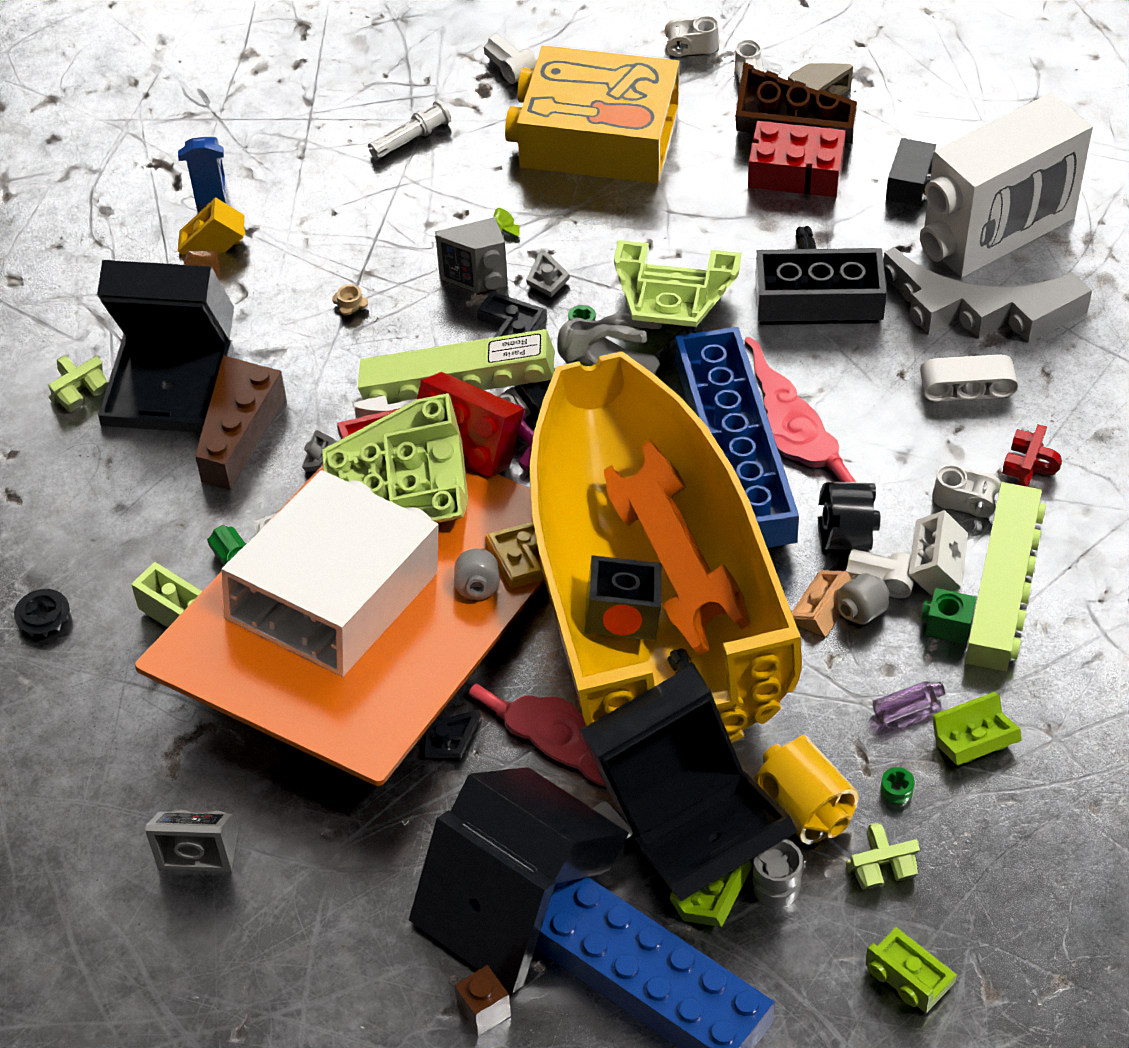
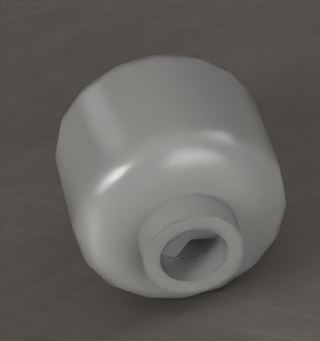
(477, 571)
(863, 598)

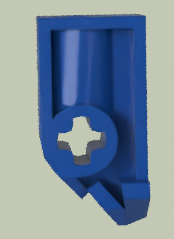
(205, 168)

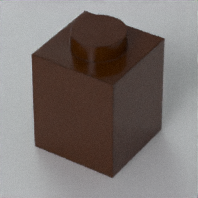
(482, 1000)

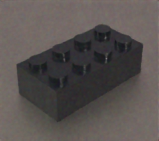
(820, 284)

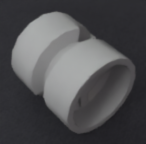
(778, 875)

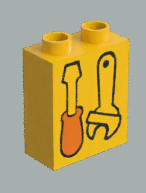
(595, 114)

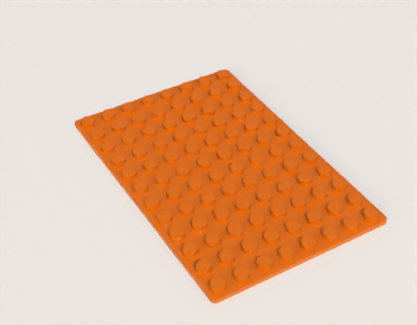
(391, 692)

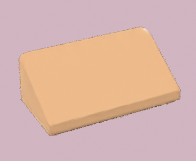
(819, 604)

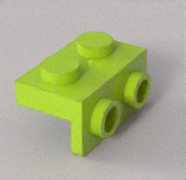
(974, 729)
(715, 900)
(910, 970)

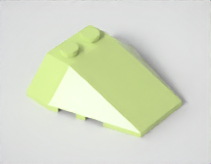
(672, 292)

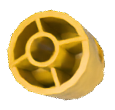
(808, 789)

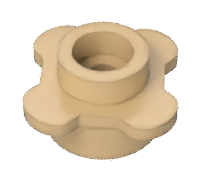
(349, 299)

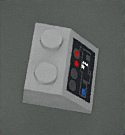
(473, 255)
(193, 840)

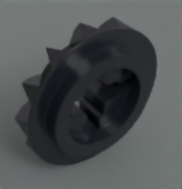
(29, 607)

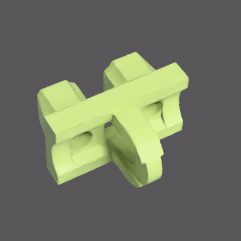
(66, 388)
(899, 855)

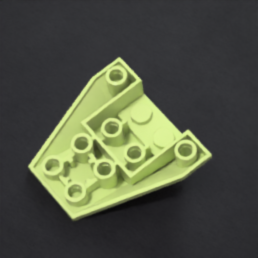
(408, 458)

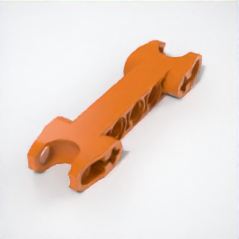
(699, 591)

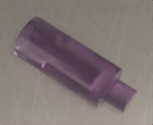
(907, 701)

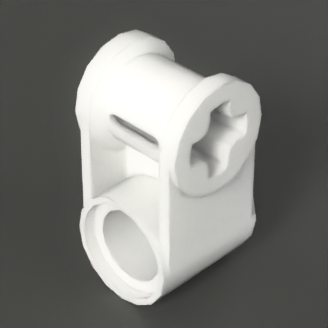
(696, 36)
(963, 489)

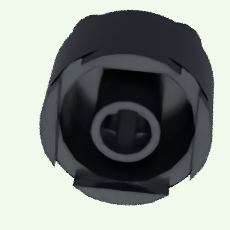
(848, 516)

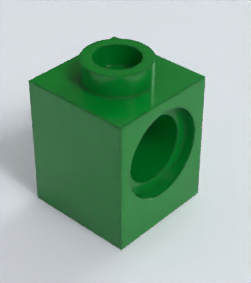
(949, 615)

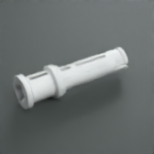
(420, 124)

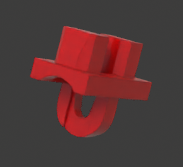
(1032, 446)

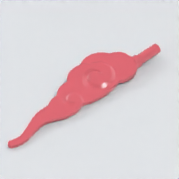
(794, 422)
(549, 724)

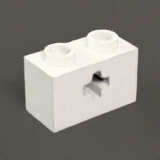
(938, 553)

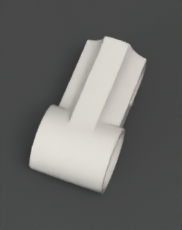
(748, 52)
(508, 57)
(892, 570)

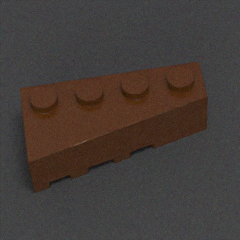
(778, 100)
(237, 418)

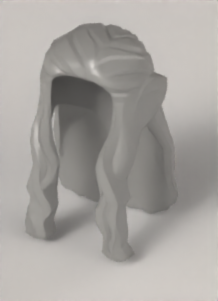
(587, 340)

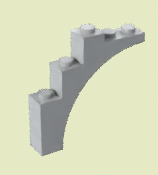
(983, 309)

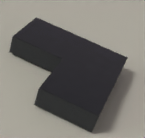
(511, 314)

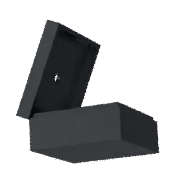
(174, 333)
(683, 785)
(507, 849)

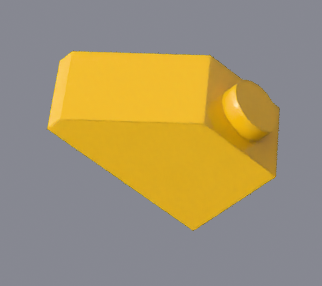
(212, 229)

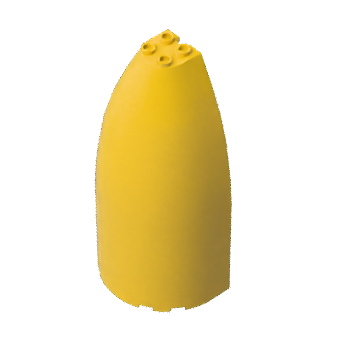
(601, 420)

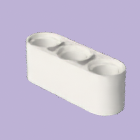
(968, 378)

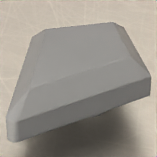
(547, 274)
(313, 448)

